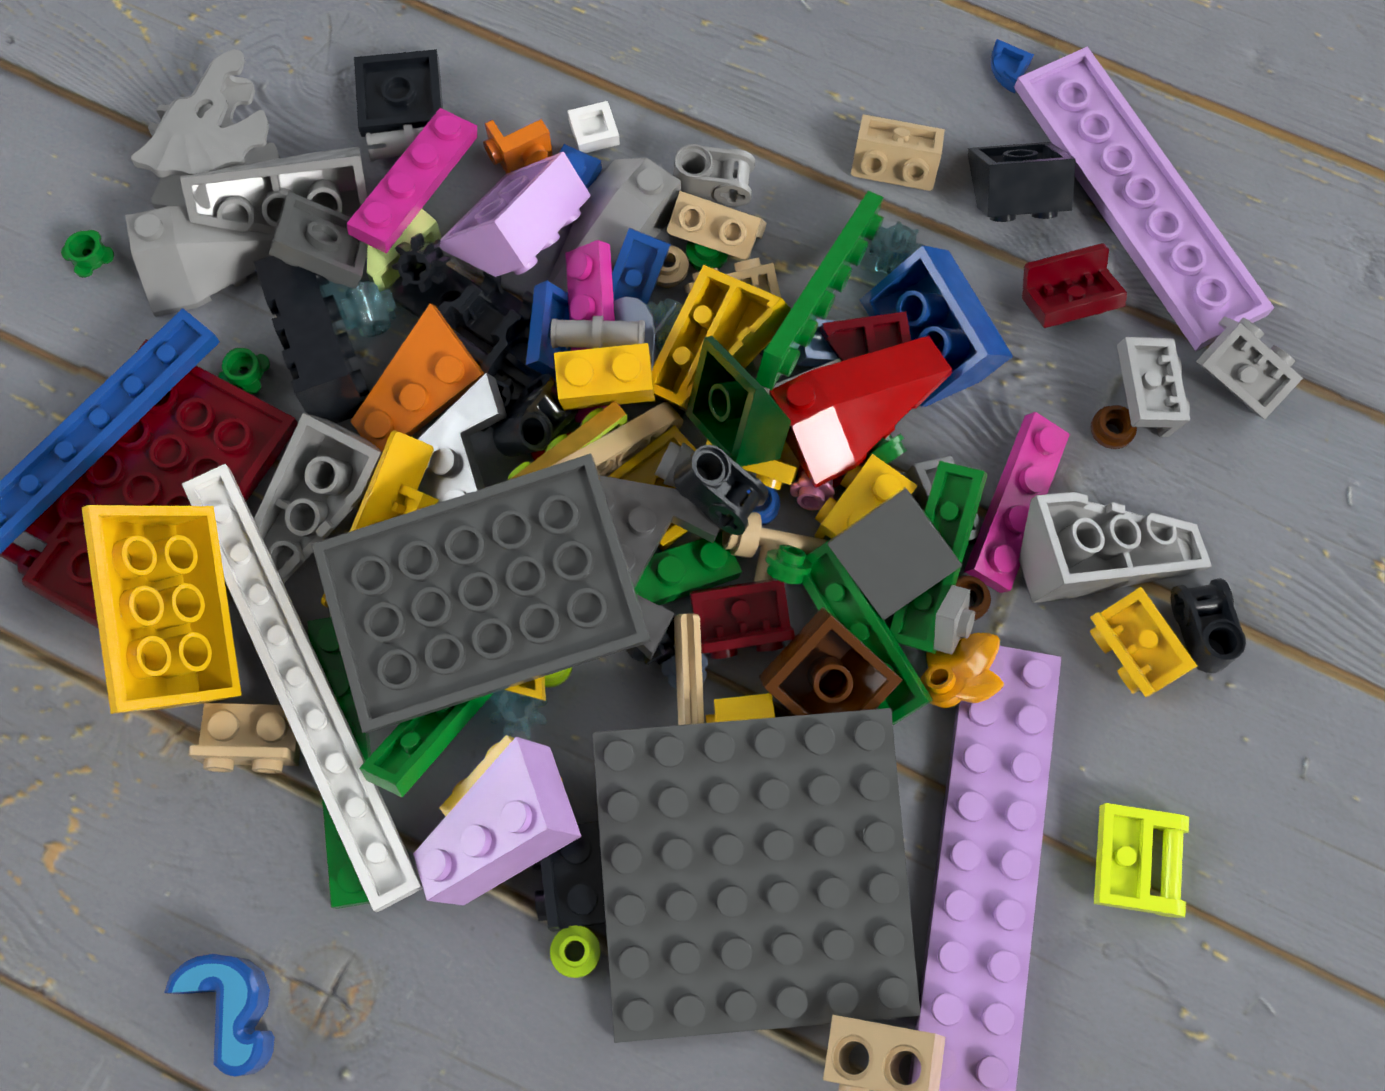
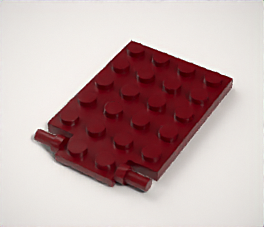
(178, 439)

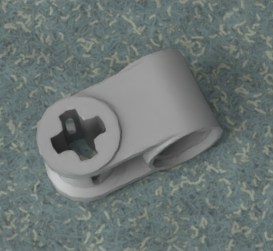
(715, 173)

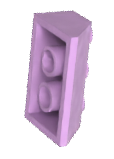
(518, 217)

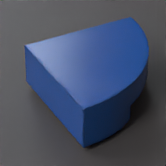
(1009, 64)

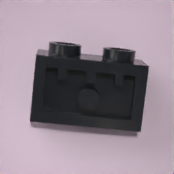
(573, 883)

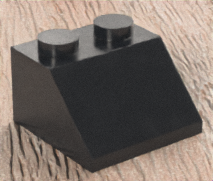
(1022, 180)

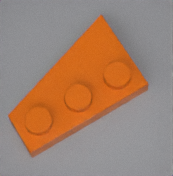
(419, 382)

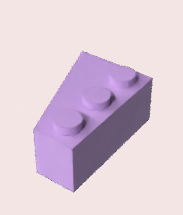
(498, 827)

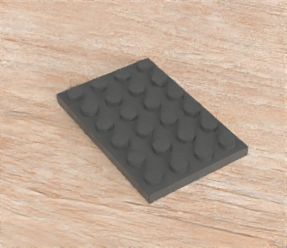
(479, 593)

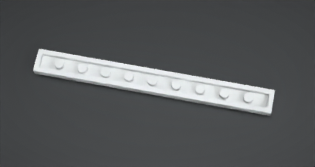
(306, 695)

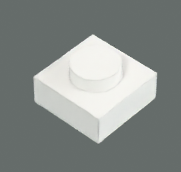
(593, 127)

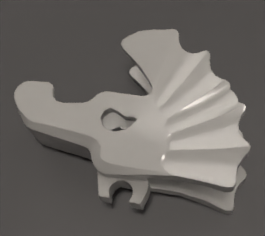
(199, 131)

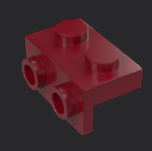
(1071, 286)
(742, 617)

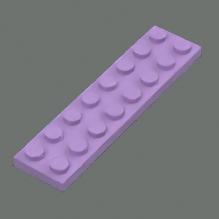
(1142, 197)

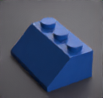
(947, 310)

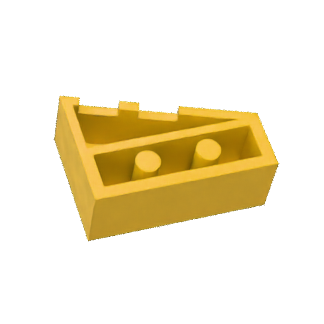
(719, 307)

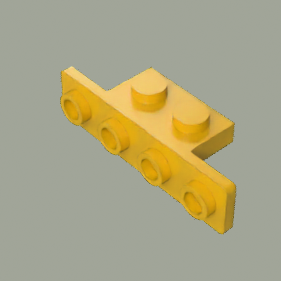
(395, 483)

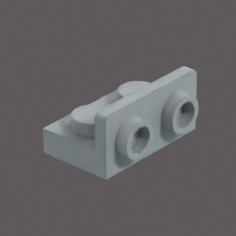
(1250, 368)
(1153, 384)

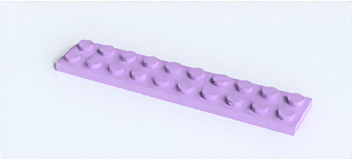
(989, 876)

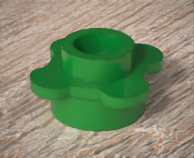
(82, 243)
(244, 358)

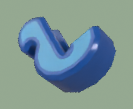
(240, 1004)

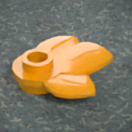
(965, 672)

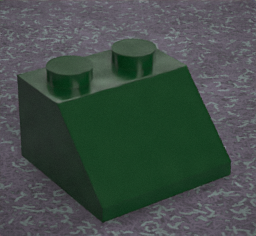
(735, 408)

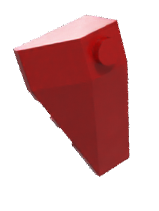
(856, 403)

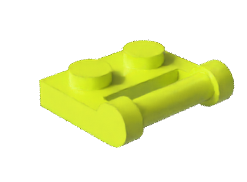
(1126, 860)

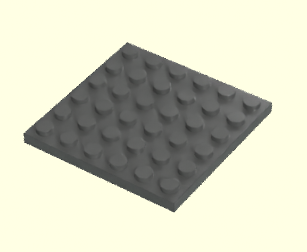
(754, 875)

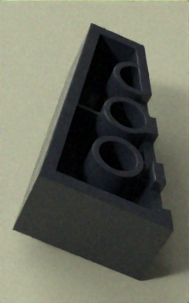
(311, 340)

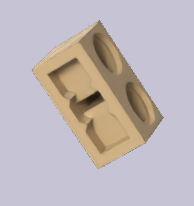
(886, 1049)

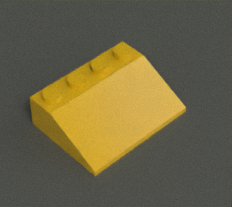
(160, 606)

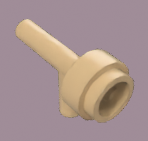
(769, 539)

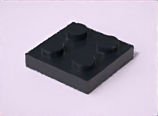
(397, 90)

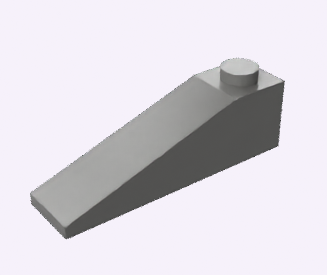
(254, 193)
(623, 197)
(187, 260)
(313, 489)
(1093, 547)

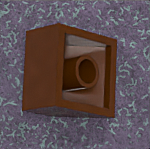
(828, 671)

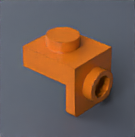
(518, 148)

